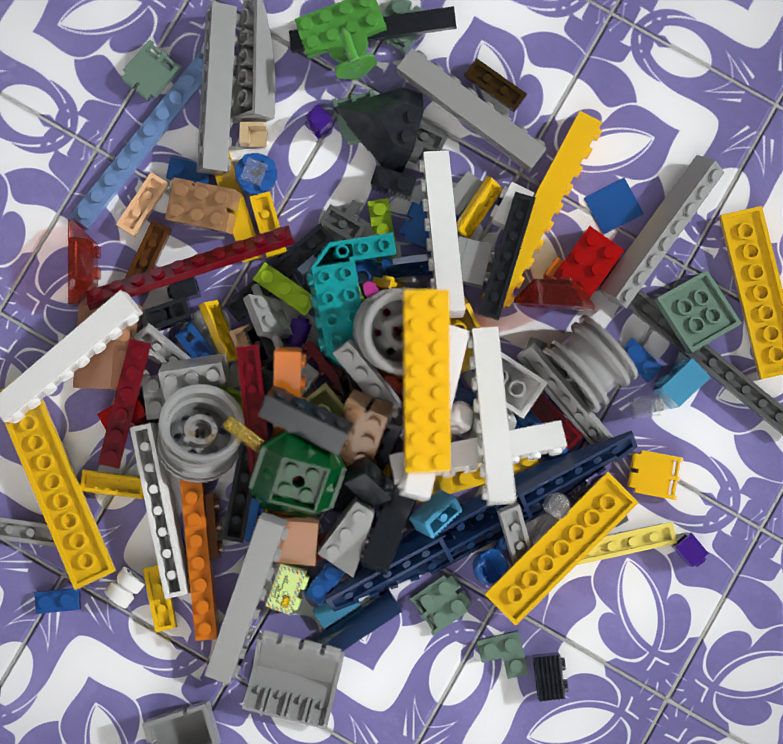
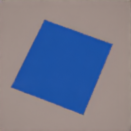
(613, 206)

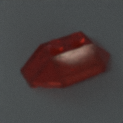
(82, 263)
(555, 294)

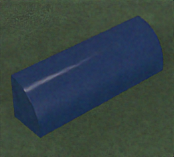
(361, 621)

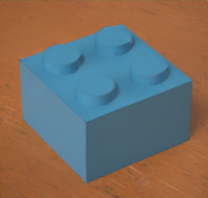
(681, 383)

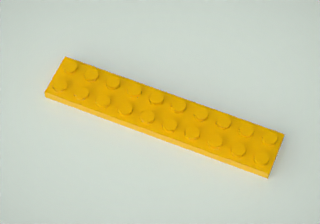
(60, 497)

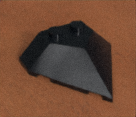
(386, 125)

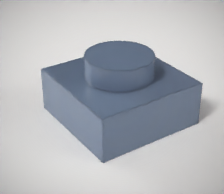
(305, 266)

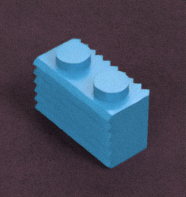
(435, 513)

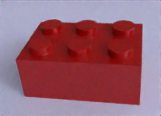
(590, 260)

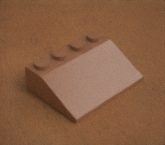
(104, 368)

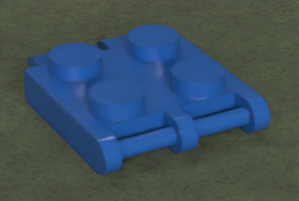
(415, 230)

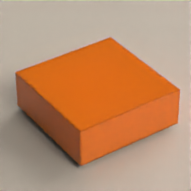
(553, 267)

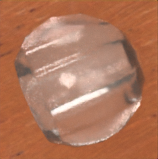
(557, 505)

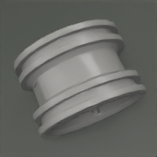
(370, 318)
(591, 362)
(198, 433)

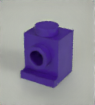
(318, 121)

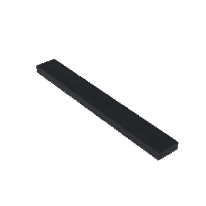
(401, 26)

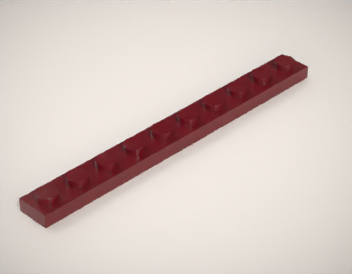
(192, 266)

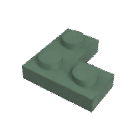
(507, 647)

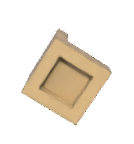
(253, 135)

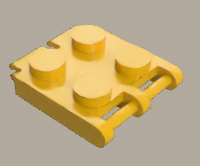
(654, 474)

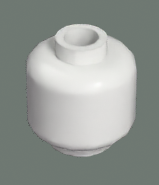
(460, 417)

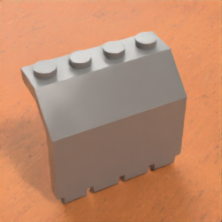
(293, 679)

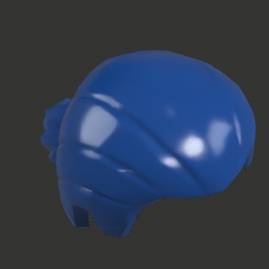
(491, 564)

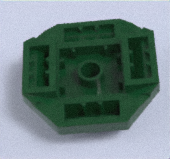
(291, 456)

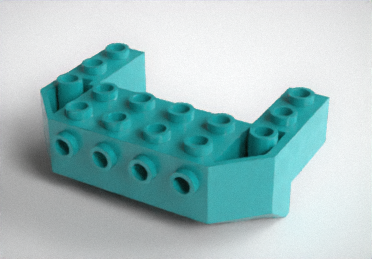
(337, 290)

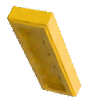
(478, 207)
(111, 484)

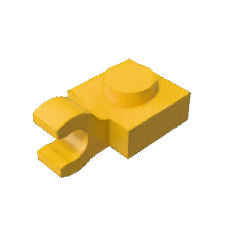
(387, 282)

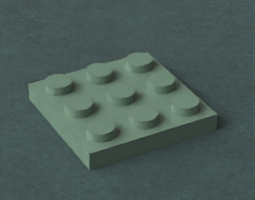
(697, 312)

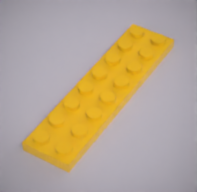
(757, 286)
(426, 380)
(561, 548)

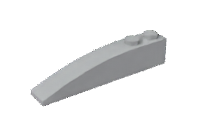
(254, 67)

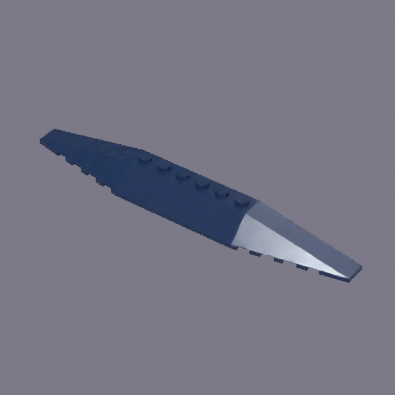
(480, 522)

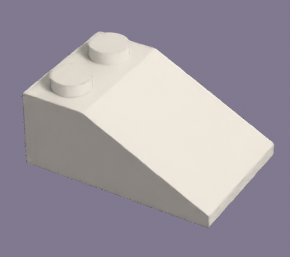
(520, 385)

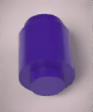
(300, 328)

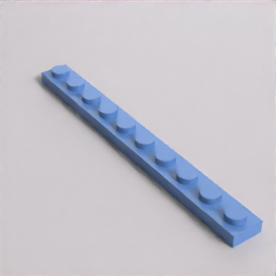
(140, 144)

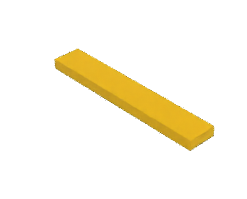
(243, 225)

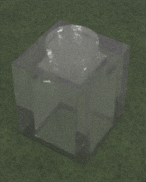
(646, 406)

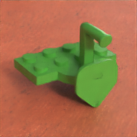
(341, 30)

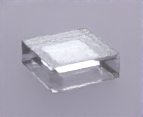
(254, 171)

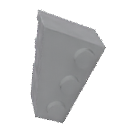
(207, 370)
(347, 536)

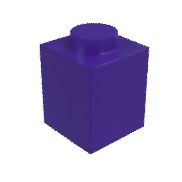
(690, 550)

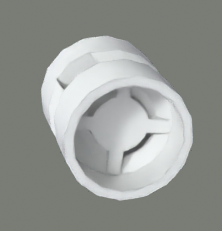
(122, 590)

